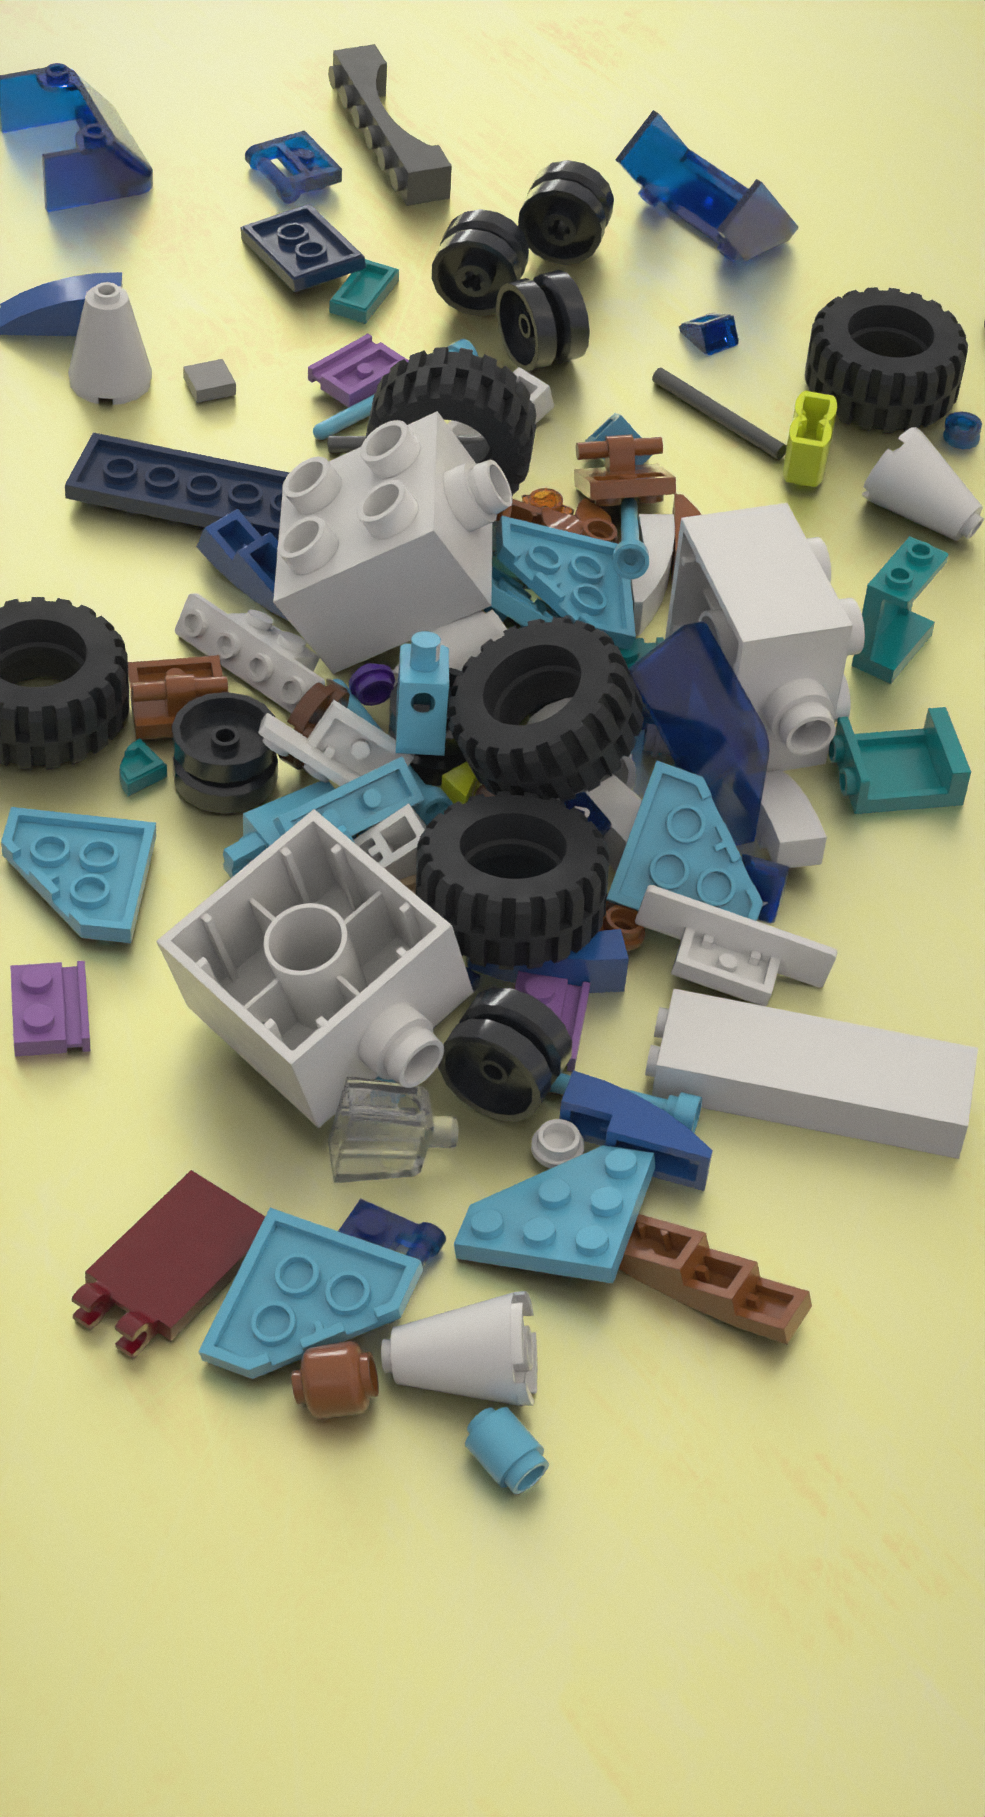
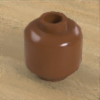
(336, 1380)

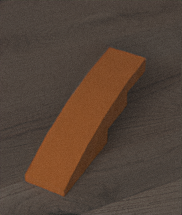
(712, 1281)

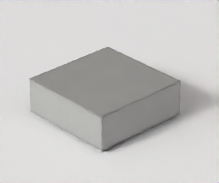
(209, 380)

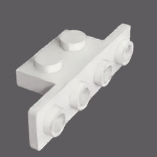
(251, 649)
(337, 748)
(732, 950)

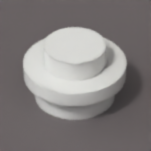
(556, 1143)

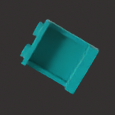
(890, 626)
(901, 766)

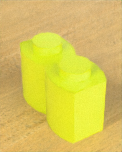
(809, 438)

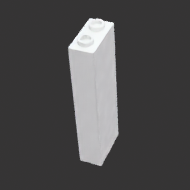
(814, 1072)

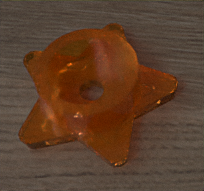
(548, 499)

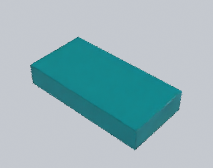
(364, 291)

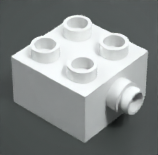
(386, 540)
(775, 621)
(320, 968)

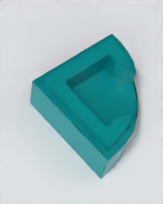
(140, 768)

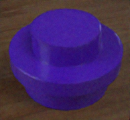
(372, 684)

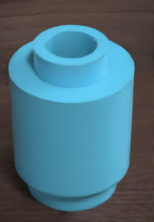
(506, 1449)

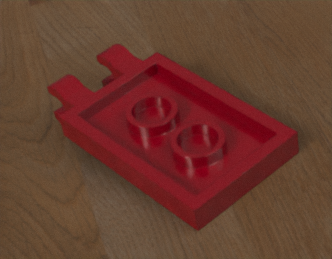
(169, 1263)

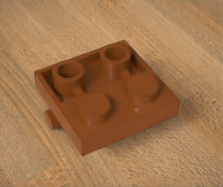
(620, 475)
(165, 686)

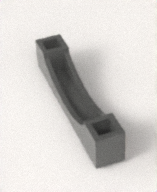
(414, 167)

